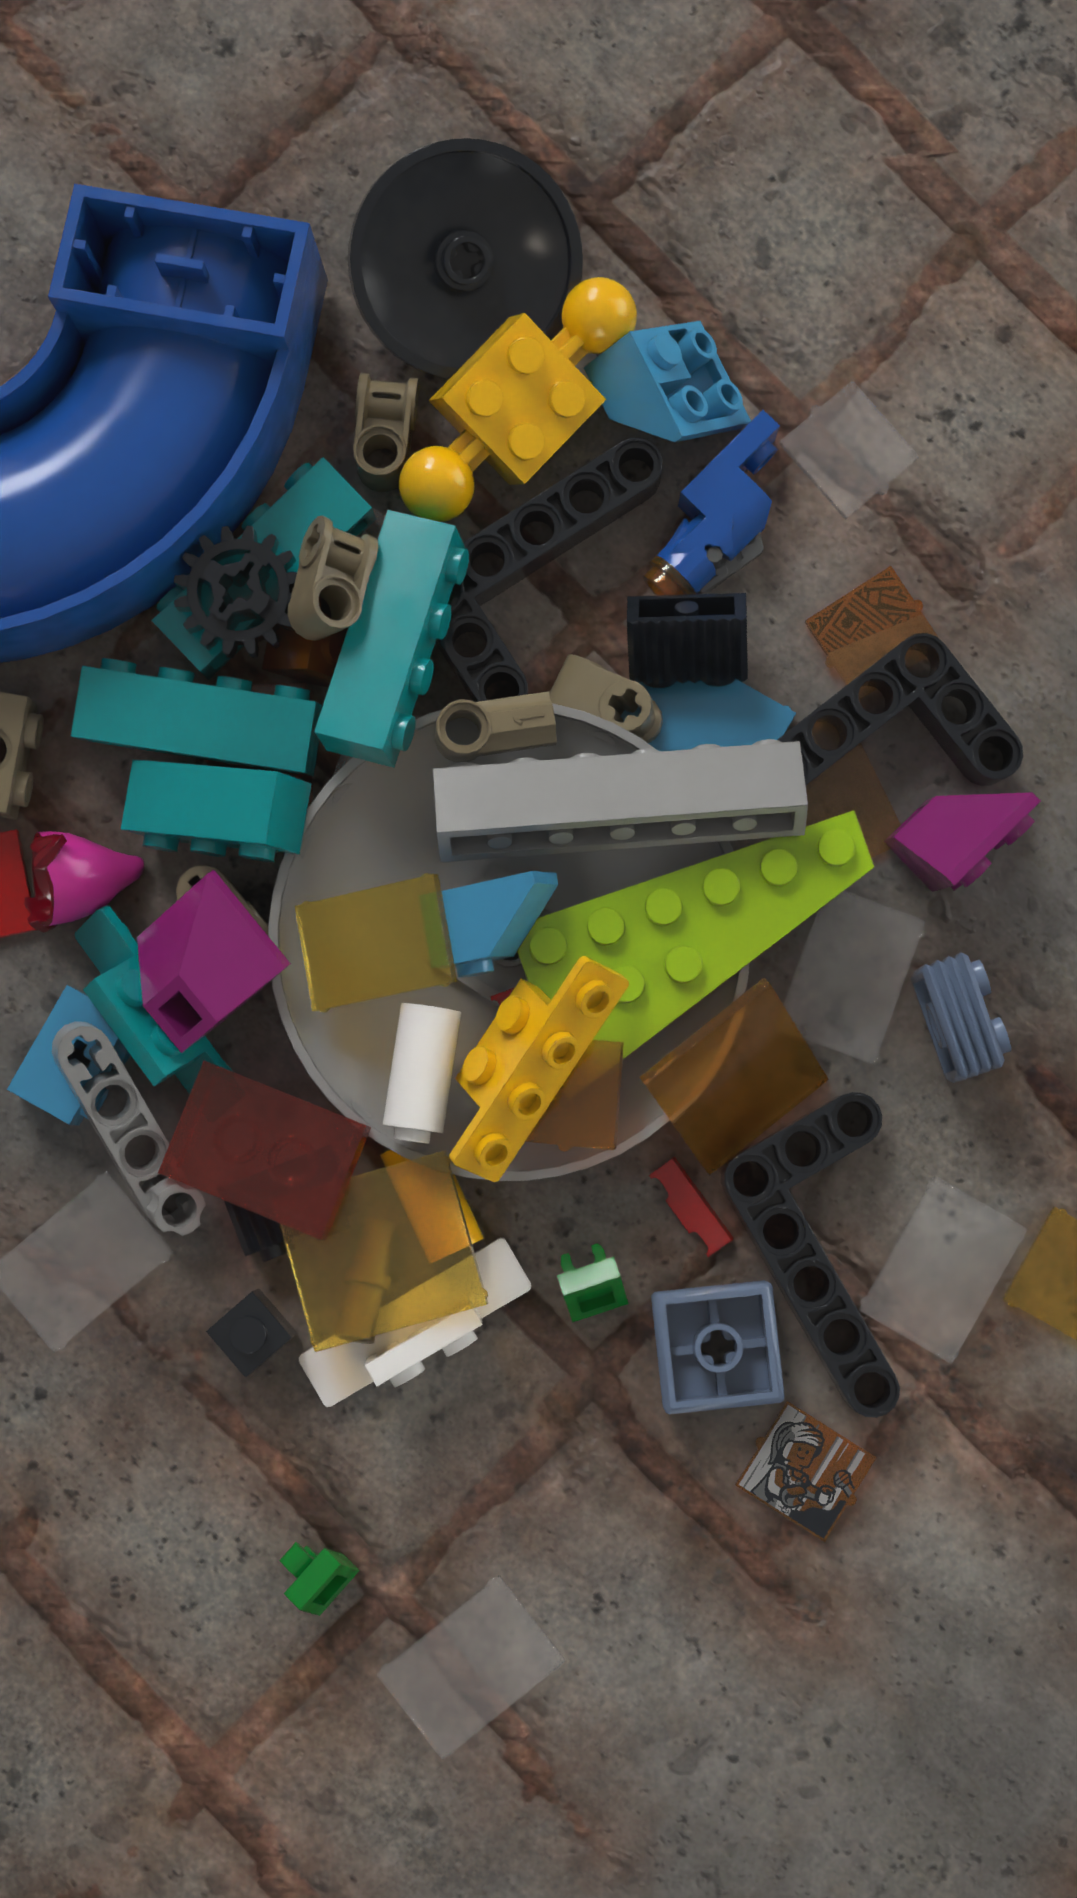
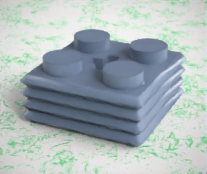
(958, 1018)
(749, 1371)

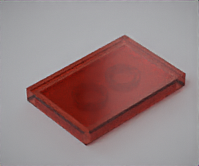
(264, 1150)

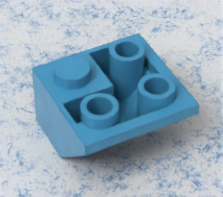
(668, 383)

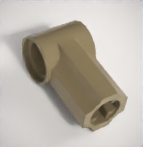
(502, 725)

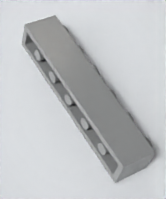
(620, 800)

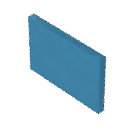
(715, 715)

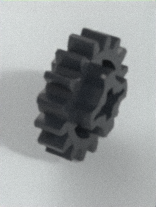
(224, 615)

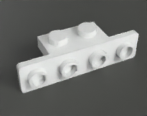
(399, 1353)

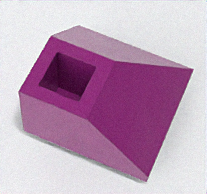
(951, 835)
(203, 961)

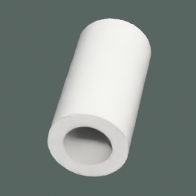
(421, 1071)

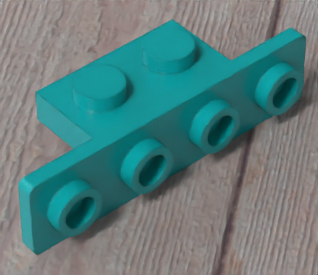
(119, 1001)

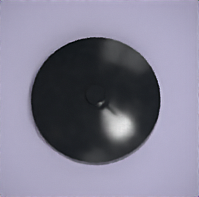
(457, 248)

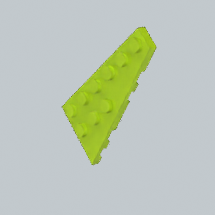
(695, 925)

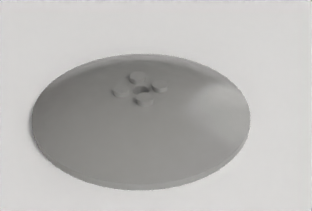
(380, 829)

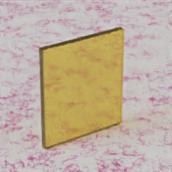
(390, 1256)

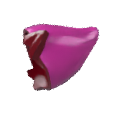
(75, 878)

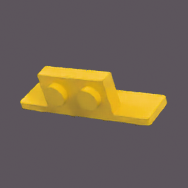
(527, 1061)

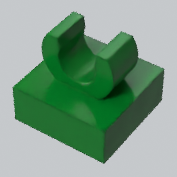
(591, 1287)
(318, 1577)

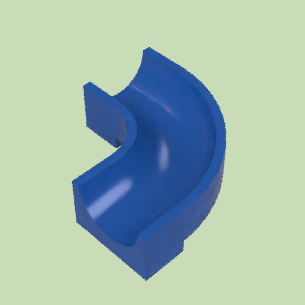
(146, 406)

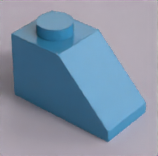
(494, 918)

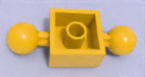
(517, 400)

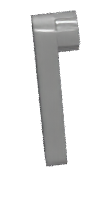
(120, 1129)

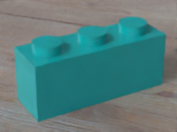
(216, 809)

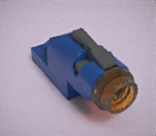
(725, 515)

